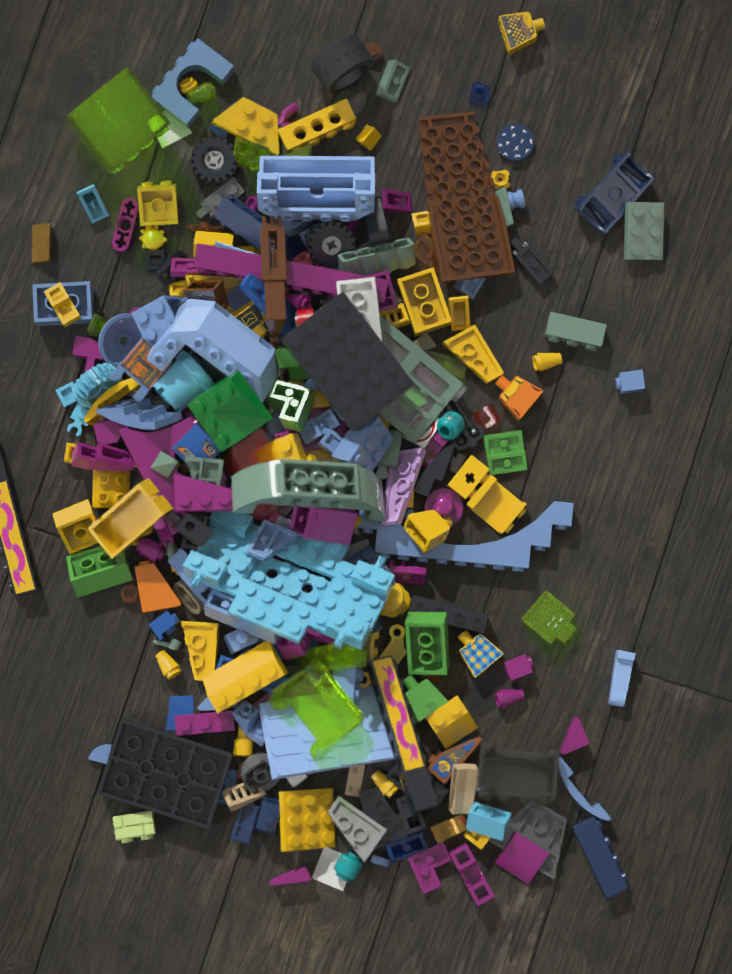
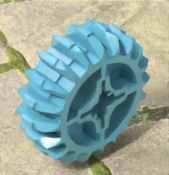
(94, 384)

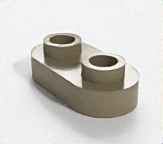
(188, 597)

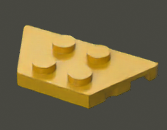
(251, 123)

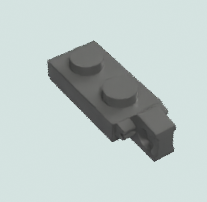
(212, 202)

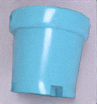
(182, 382)

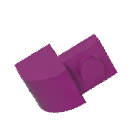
(87, 349)

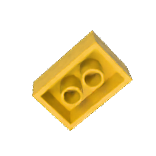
(424, 302)

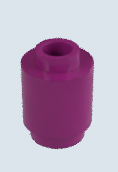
(150, 550)

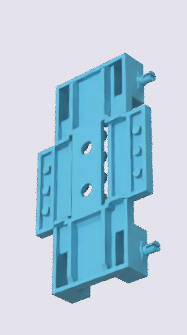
(338, 608)

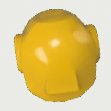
(397, 602)

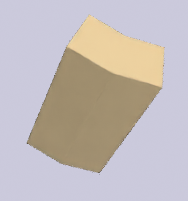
(462, 788)

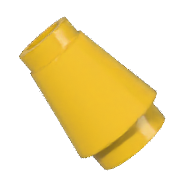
(544, 361)
(168, 665)
(385, 785)

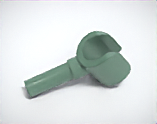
(174, 644)

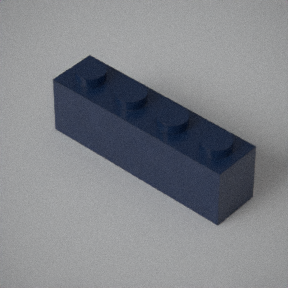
(243, 221)
(599, 856)

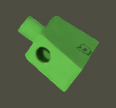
(422, 698)

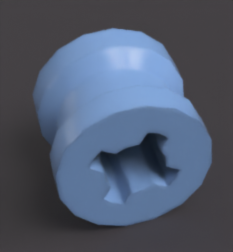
(516, 199)

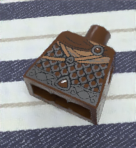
(207, 290)

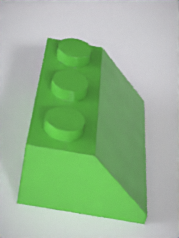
(95, 570)

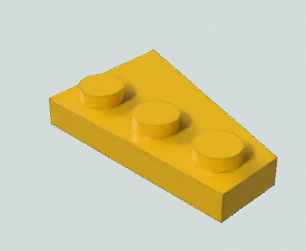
(474, 353)
(202, 646)

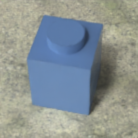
(630, 381)

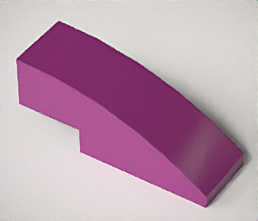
(101, 458)

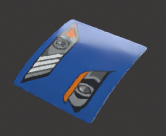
(196, 444)

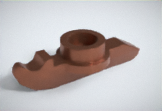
(205, 227)

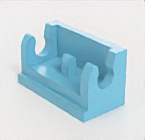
(488, 821)

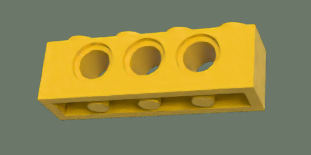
(305, 125)

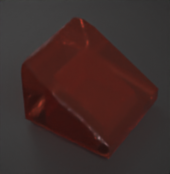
(487, 416)

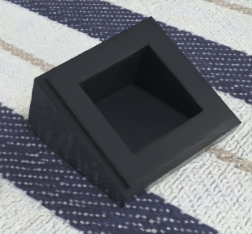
(155, 258)

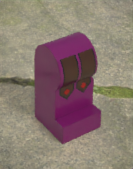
(432, 449)

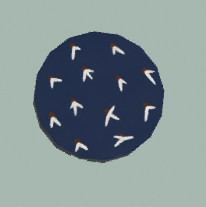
(515, 142)

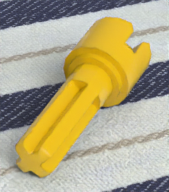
(243, 745)

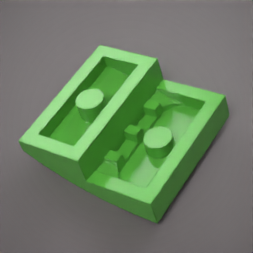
(505, 452)

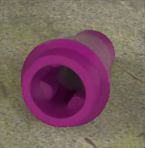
(508, 697)

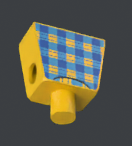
(478, 652)

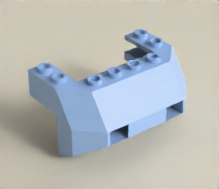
(316, 187)
(221, 341)

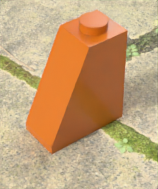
(154, 589)

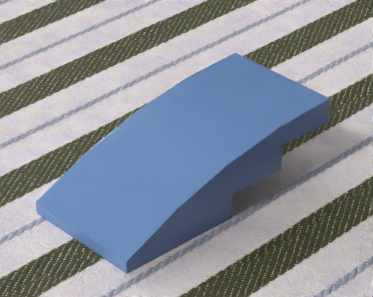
(139, 414)

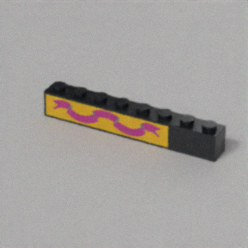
(13, 538)
(401, 734)

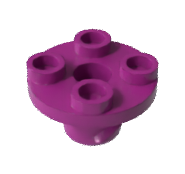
(446, 504)

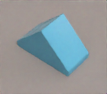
(92, 203)

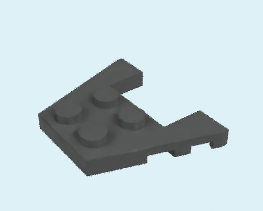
(541, 827)

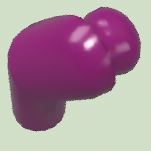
(286, 113)

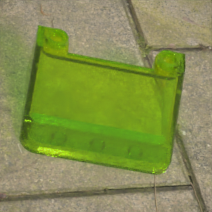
(320, 706)

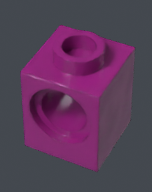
(518, 667)

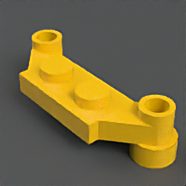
(395, 648)

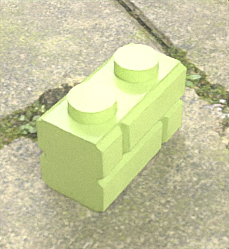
(134, 825)

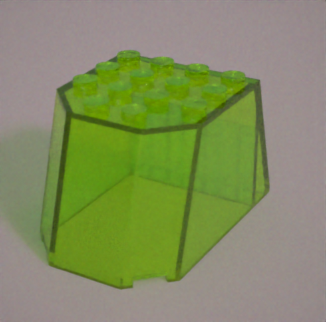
(117, 121)

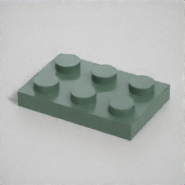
(644, 231)

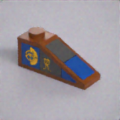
(442, 763)

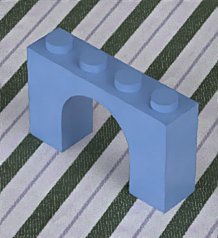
(198, 57)

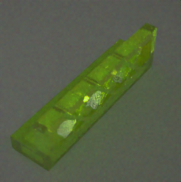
(334, 658)

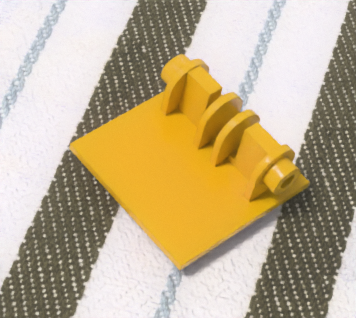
(109, 487)

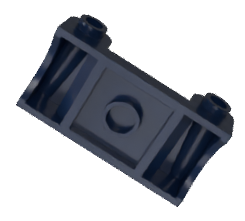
(607, 200)

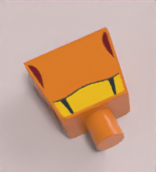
(518, 395)

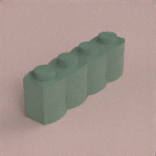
(379, 258)

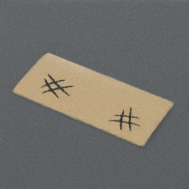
(354, 780)

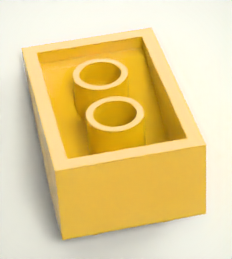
(282, 448)

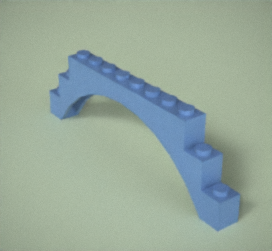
(506, 552)

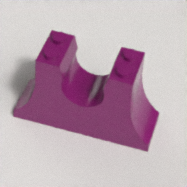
(146, 447)

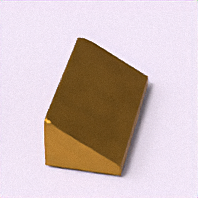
(41, 243)

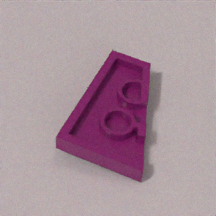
(200, 496)

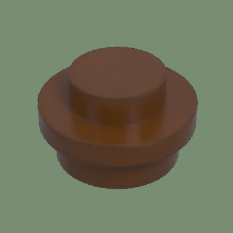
(374, 50)
(130, 593)

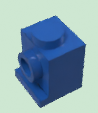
(164, 624)

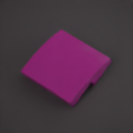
(522, 857)

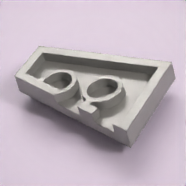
(356, 827)

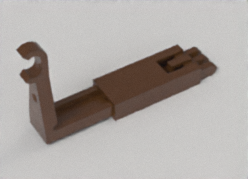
(273, 276)

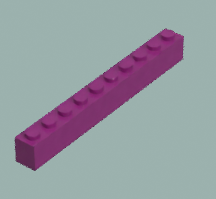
(298, 274)

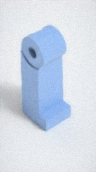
(620, 677)

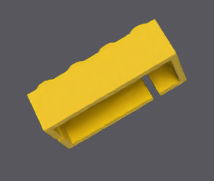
(130, 518)

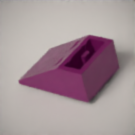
(324, 524)

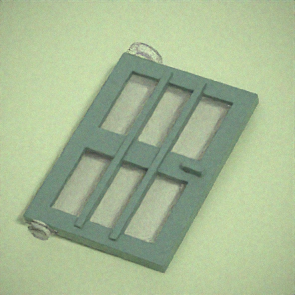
(432, 389)

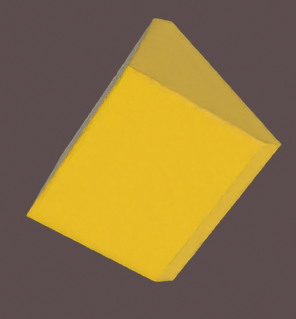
(368, 137)

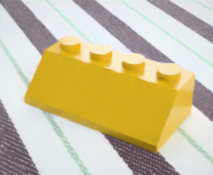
(244, 676)

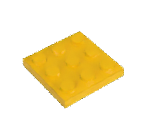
(306, 820)

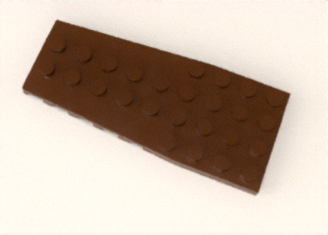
(462, 201)

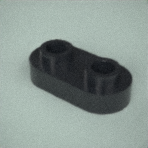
(166, 266)

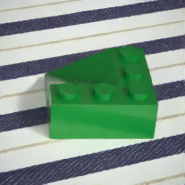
(229, 410)

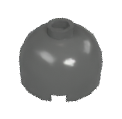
(257, 773)

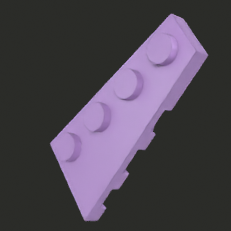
(401, 484)

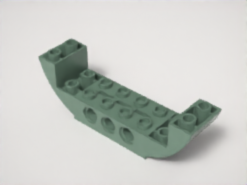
(309, 485)

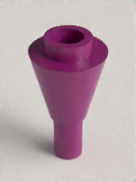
(298, 301)

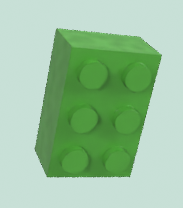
(427, 643)

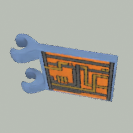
(139, 368)

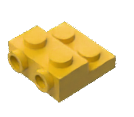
(157, 203)

